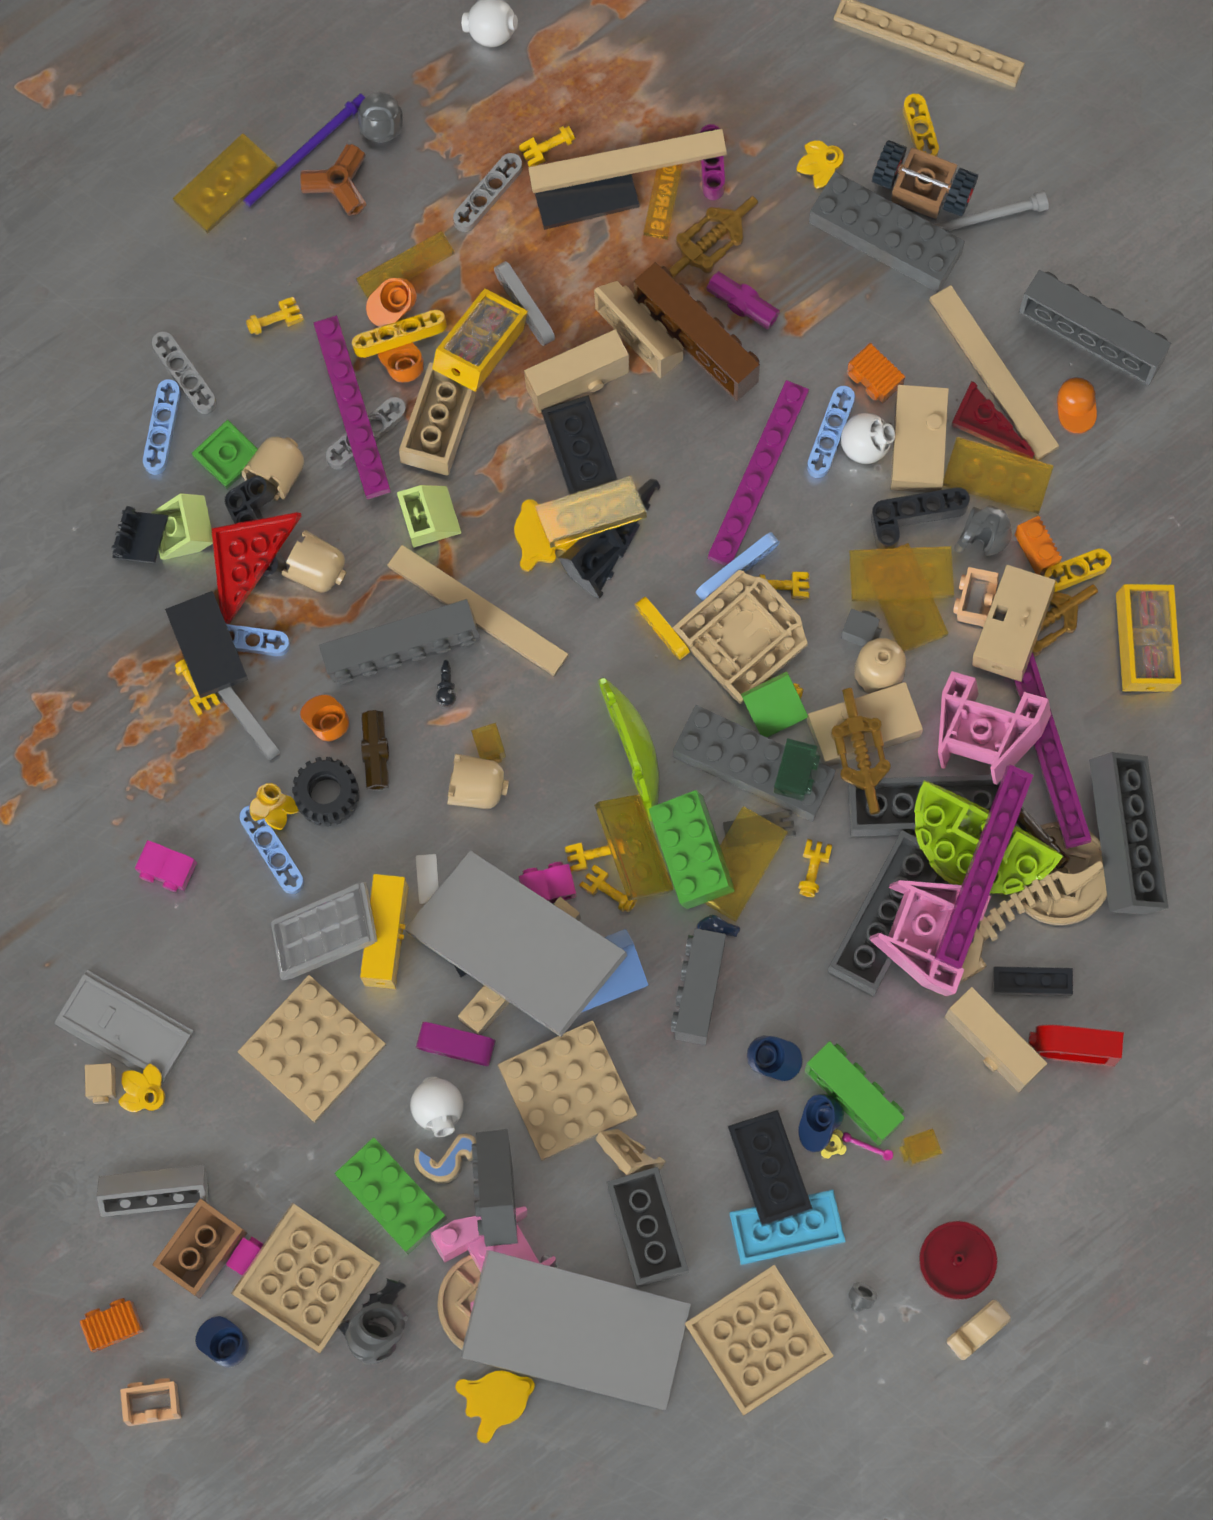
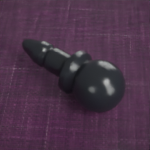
(445, 695)

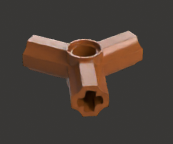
(345, 167)

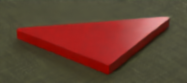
(244, 554)

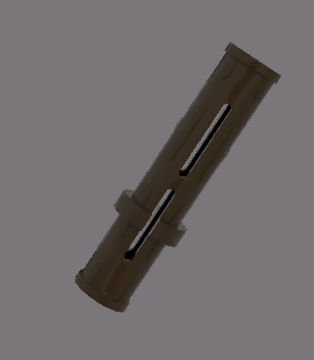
(1029, 825)

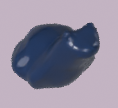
(716, 924)

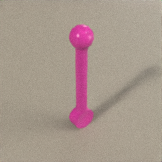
(887, 1154)

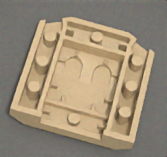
(743, 633)

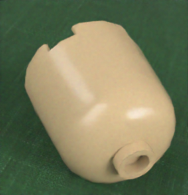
(278, 462)
(315, 564)
(880, 665)
(476, 782)

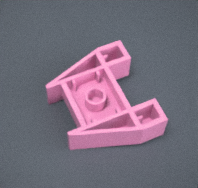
(986, 731)
(919, 932)
(463, 1236)

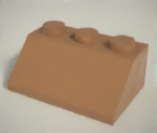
(199, 1248)

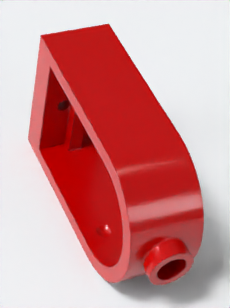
(1077, 1044)

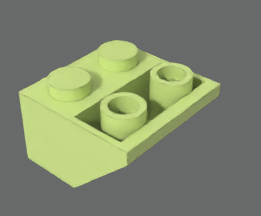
(428, 514)

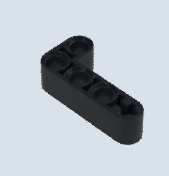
(250, 509)
(921, 513)

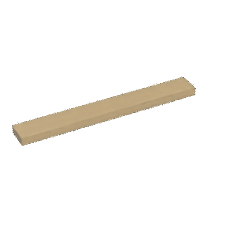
(929, 41)
(627, 161)
(993, 372)
(486, 615)

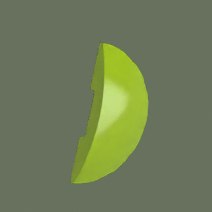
(636, 743)
(949, 834)

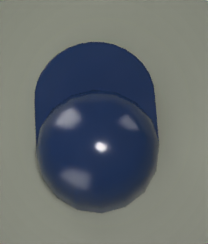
(774, 1057)
(819, 1120)
(222, 1341)

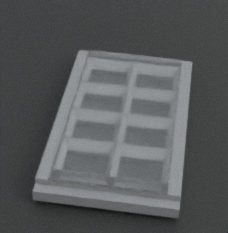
(324, 931)

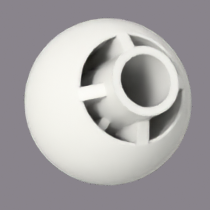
(490, 22)
(866, 438)
(437, 1106)

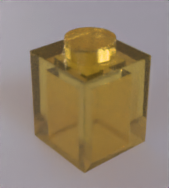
(489, 743)
(920, 1148)

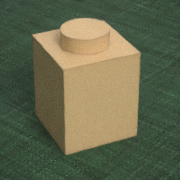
(100, 1082)

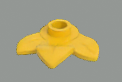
(816, 162)
(272, 808)
(138, 1088)

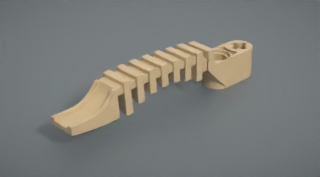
(1070, 882)

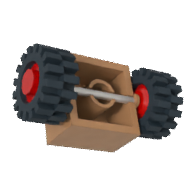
(924, 181)

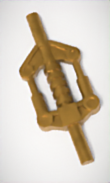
(694, 254)
(1067, 608)
(856, 726)

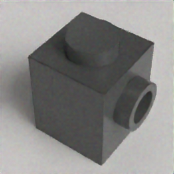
(861, 627)

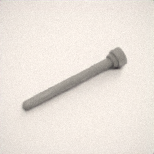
(1036, 202)

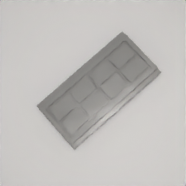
(123, 1026)

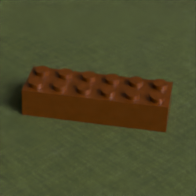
(697, 331)

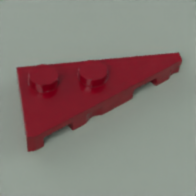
(981, 419)

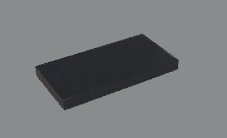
(586, 201)
(579, 445)
(206, 644)
(770, 1168)

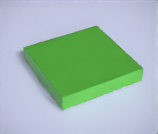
(225, 453)
(774, 705)

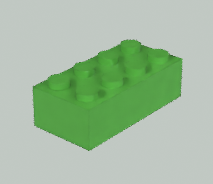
(691, 849)
(858, 1097)
(391, 1195)

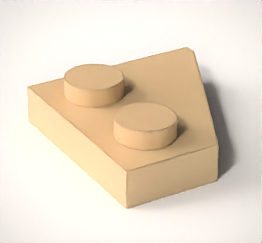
(627, 1152)

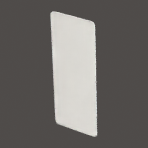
(426, 876)

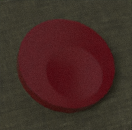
(958, 1260)

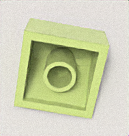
(187, 526)

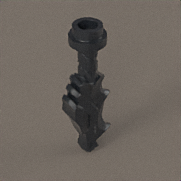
(386, 1296)

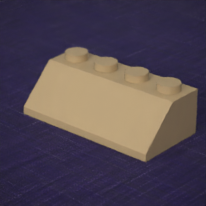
(638, 328)

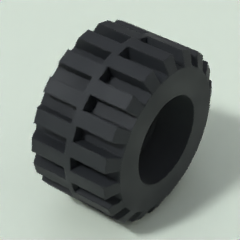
(321, 771)

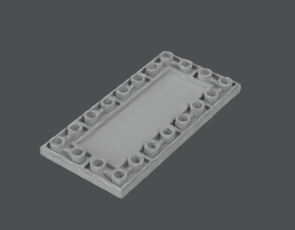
(516, 943)
(575, 1330)

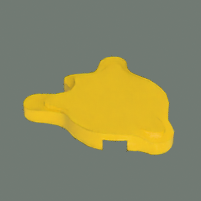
(532, 538)
(496, 1399)

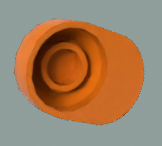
(390, 301)
(403, 362)
(1077, 405)
(325, 717)

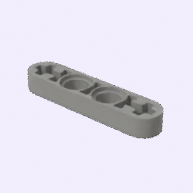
(483, 189)
(521, 297)
(184, 372)
(384, 408)
(249, 723)

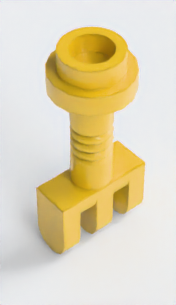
(536, 150)
(255, 324)
(793, 584)
(182, 669)
(582, 856)
(600, 884)
(809, 887)

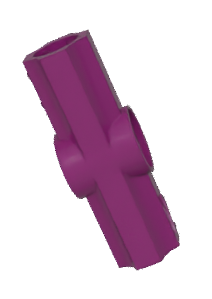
(743, 300)

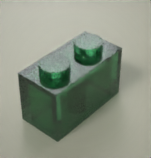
(795, 770)

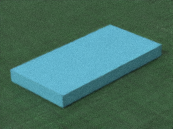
(791, 1236)

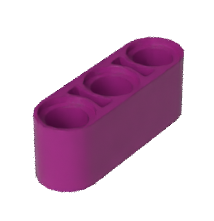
(712, 173)
(455, 1044)

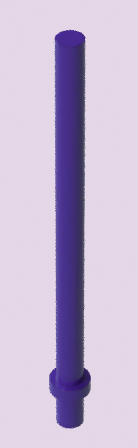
(350, 109)

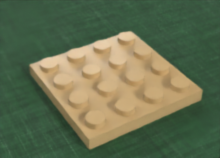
(312, 1048)
(567, 1090)
(305, 1278)
(758, 1340)

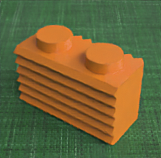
(875, 373)
(1037, 545)
(111, 1325)

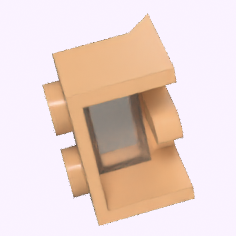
(977, 596)
(150, 1402)

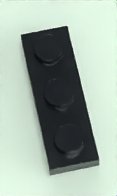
(1033, 981)

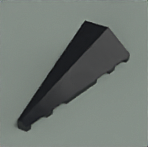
(594, 556)

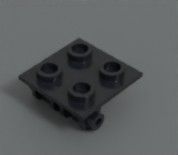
(139, 536)

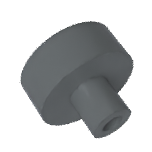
(862, 1296)

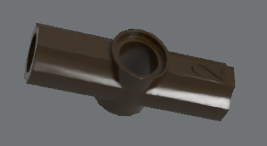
(375, 750)

